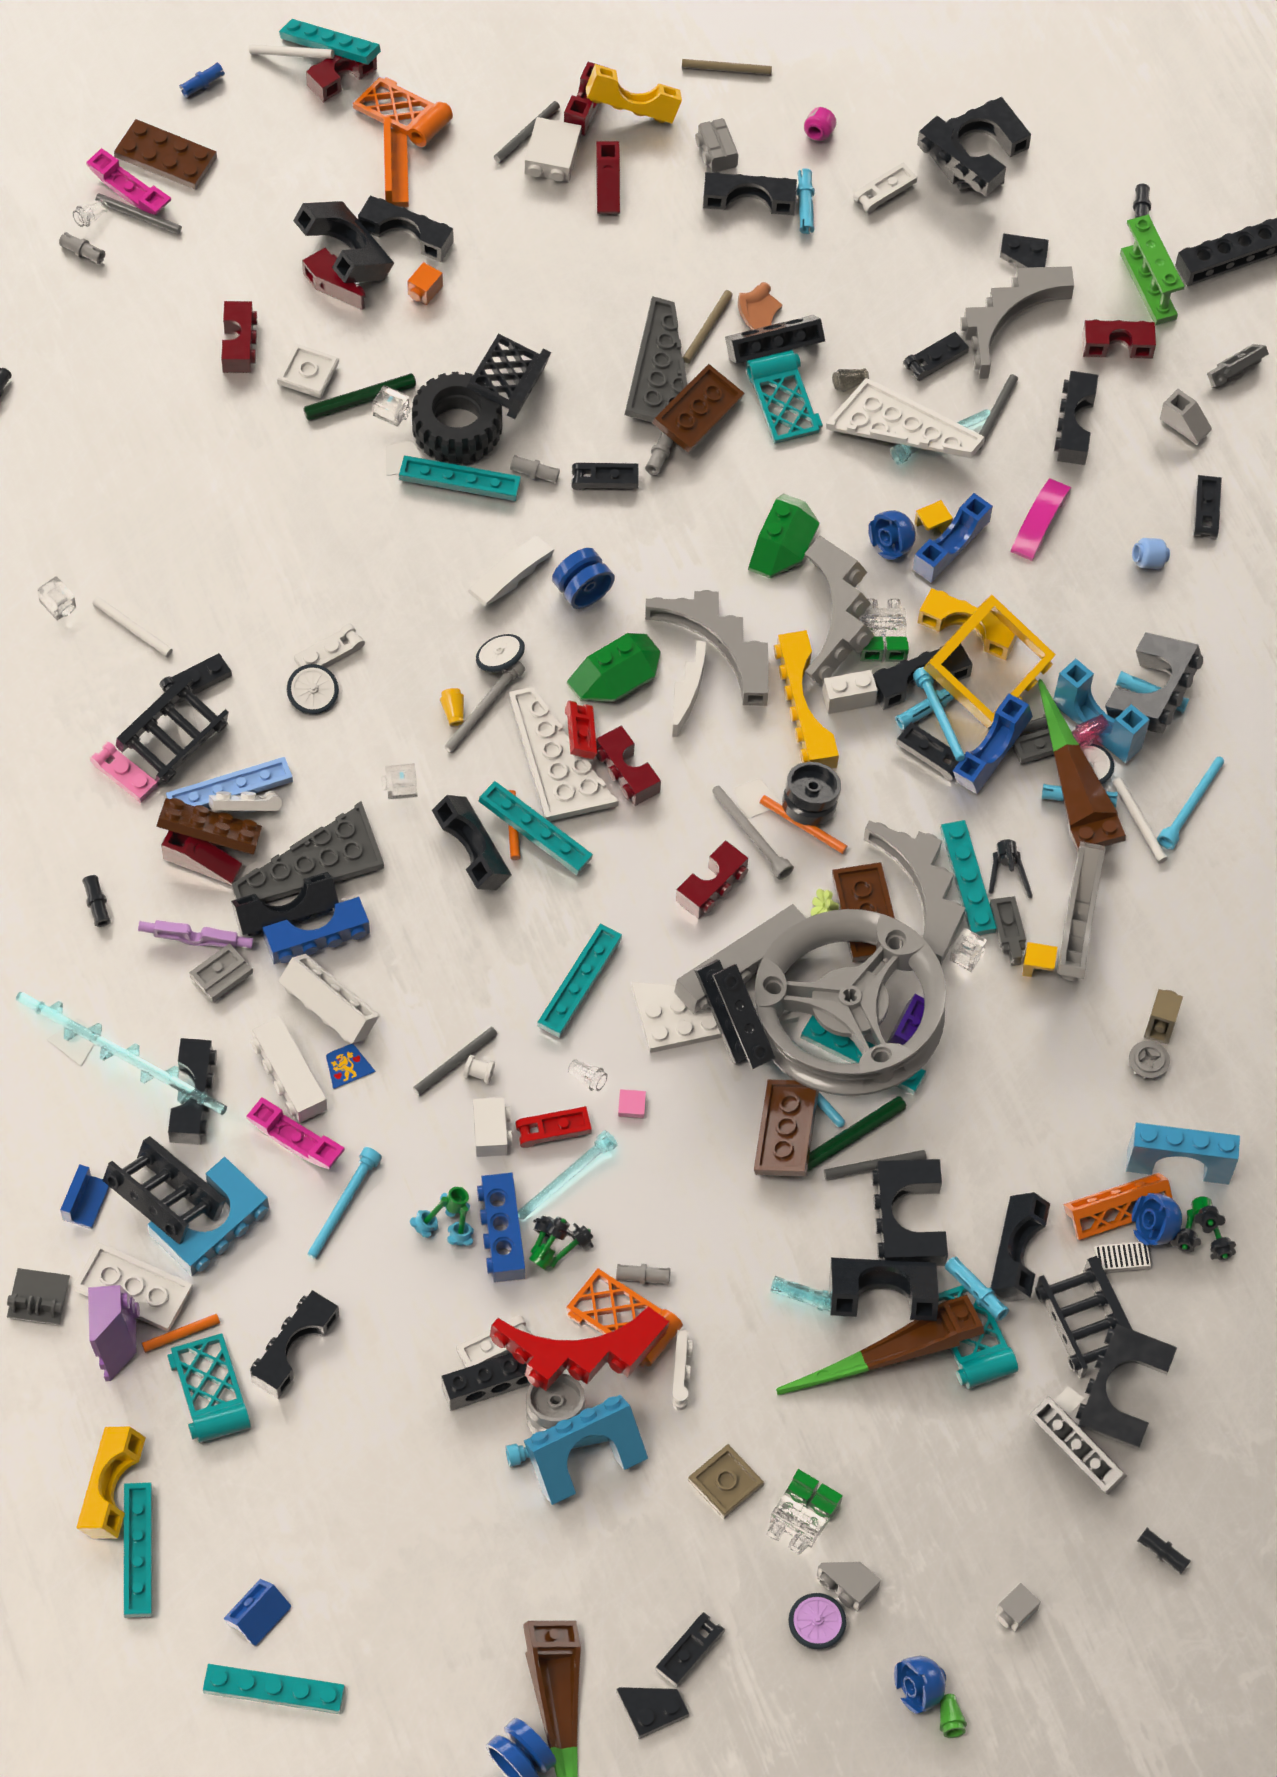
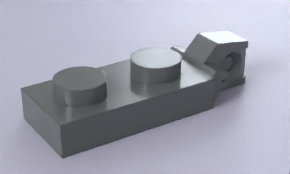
(1235, 364)
(1009, 927)

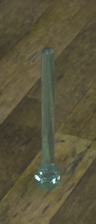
(901, 453)
(604, 1143)

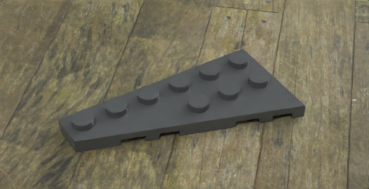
(659, 364)
(340, 848)

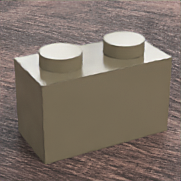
(1163, 1016)

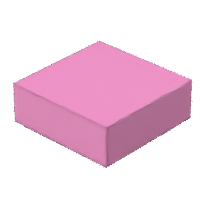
(631, 1103)

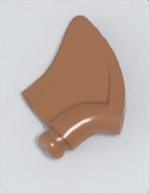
(758, 306)

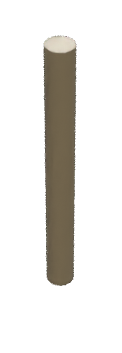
(726, 66)
(707, 326)

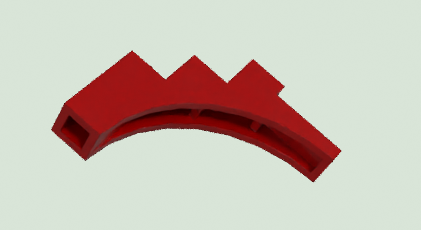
(585, 1357)

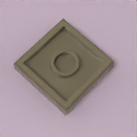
(726, 1481)

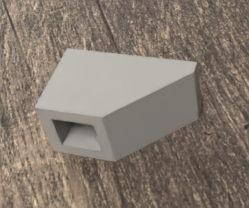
(1185, 416)
(850, 1581)

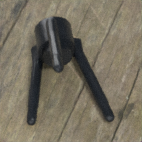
(1008, 855)

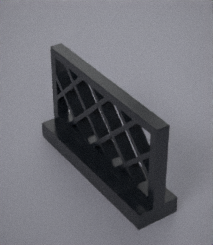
(523, 381)

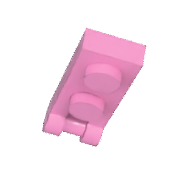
(124, 772)

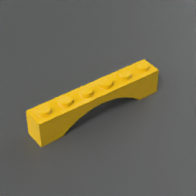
(816, 741)

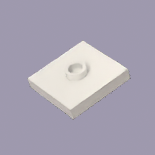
(308, 370)

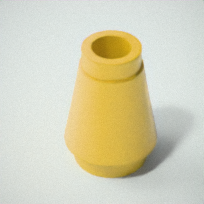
(453, 706)

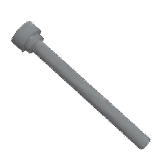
(509, 674)
(780, 867)

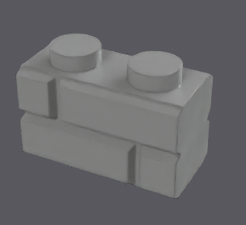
(717, 145)

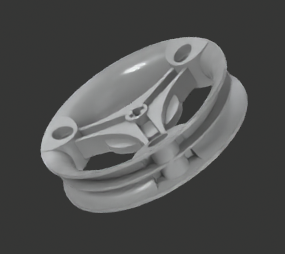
(850, 1001)

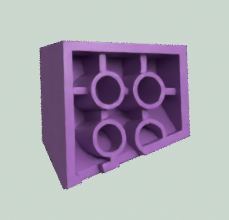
(112, 1327)

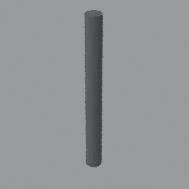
(526, 132)
(140, 214)
(998, 406)
(454, 1061)
(870, 1165)

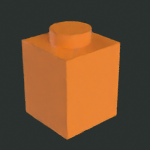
(425, 283)

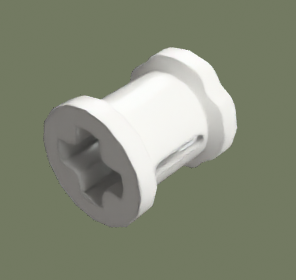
(479, 1069)

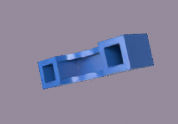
(938, 554)
(1007, 726)
(289, 941)

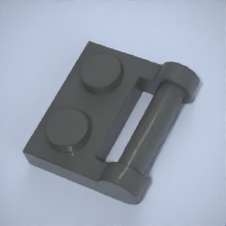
(1034, 745)

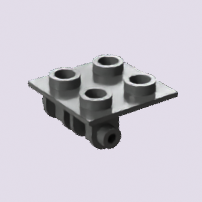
(38, 1296)

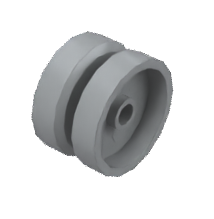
(558, 1403)

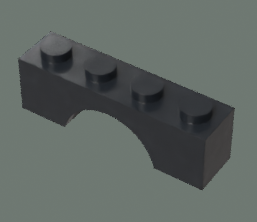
(980, 172)
(776, 193)
(383, 217)
(1075, 440)
(893, 682)
(460, 820)
(316, 896)
(187, 1119)
(1024, 1218)
(313, 1317)

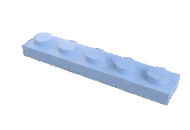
(251, 779)

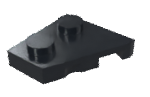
(1024, 251)
(652, 1708)

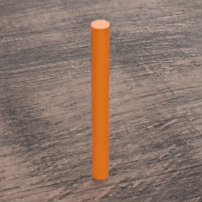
(812, 830)

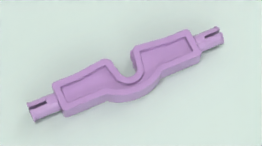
(184, 934)

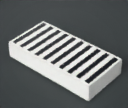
(1123, 1257)

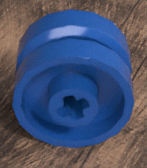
(583, 578)
(520, 1751)

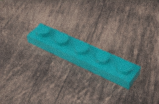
(323, 38)
(459, 478)
(535, 827)
(968, 877)
(579, 980)
(847, 1050)
(137, 1550)
(273, 1689)

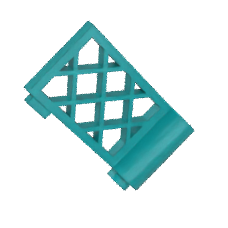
(775, 369)
(988, 1363)
(214, 1419)

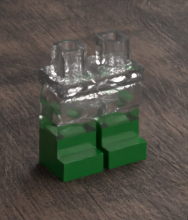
(891, 625)
(797, 1520)

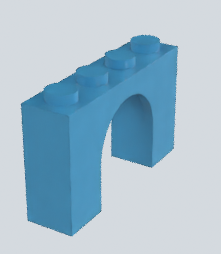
(1074, 698)
(1154, 1142)
(246, 1205)
(551, 1447)

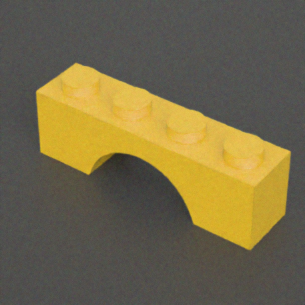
(659, 103)
(943, 611)
(117, 1452)

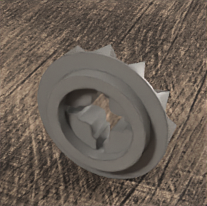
(1154, 1051)

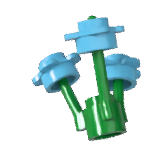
(455, 1203)

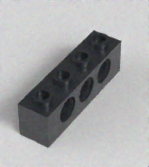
(775, 338)
(483, 1381)

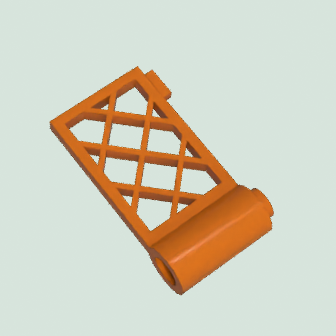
(424, 123)
(579, 1316)

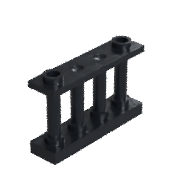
(165, 706)
(734, 1013)
(178, 1176)
(1103, 1297)

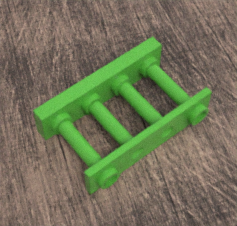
(1152, 270)

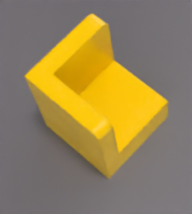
(934, 516)
(1038, 957)

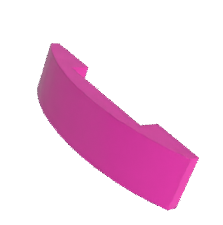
(126, 185)
(1039, 518)
(293, 1136)

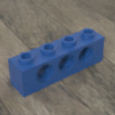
(501, 1188)

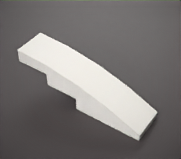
(510, 570)
(686, 692)

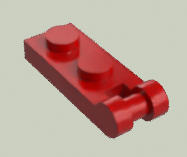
(581, 730)
(553, 1126)

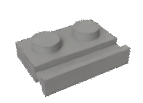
(221, 972)

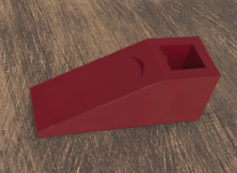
(608, 177)
(320, 274)
(200, 857)

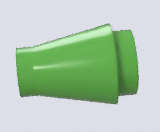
(951, 1718)

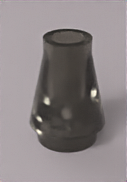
(848, 378)

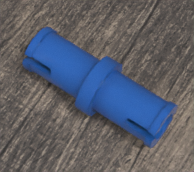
(201, 79)

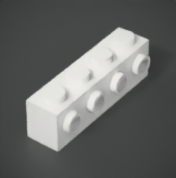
(328, 999)
(289, 1070)

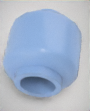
(1150, 553)

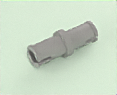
(82, 248)
(660, 453)
(534, 469)
(643, 1274)

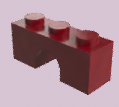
(325, 78)
(581, 109)
(1137, 336)
(238, 352)
(635, 782)
(700, 895)

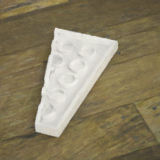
(890, 417)
(562, 780)
(671, 1023)

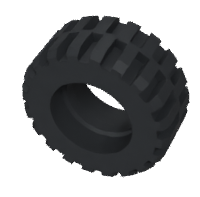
(455, 443)

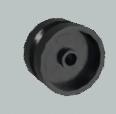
(811, 793)

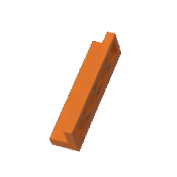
(395, 165)
(1111, 1199)

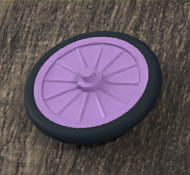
(817, 1621)

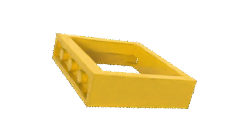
(957, 689)

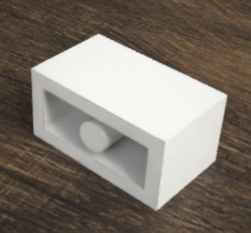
(849, 691)
(490, 1126)

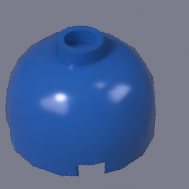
(892, 533)
(1156, 1219)
(921, 1683)

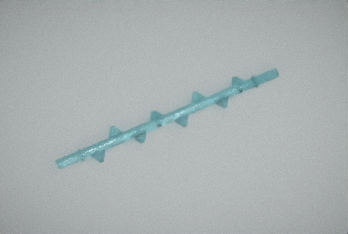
(130, 1055)

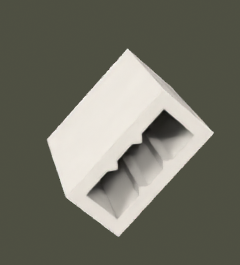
(552, 149)

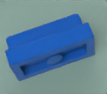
(84, 1198)
(258, 1611)

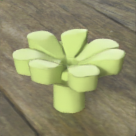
(823, 902)

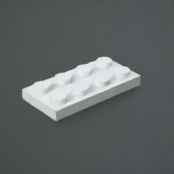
(156, 1291)

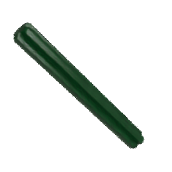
(357, 397)
(856, 1131)

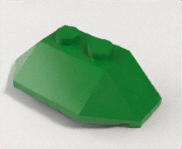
(784, 537)
(616, 669)

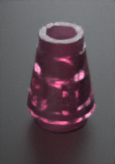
(1090, 730)

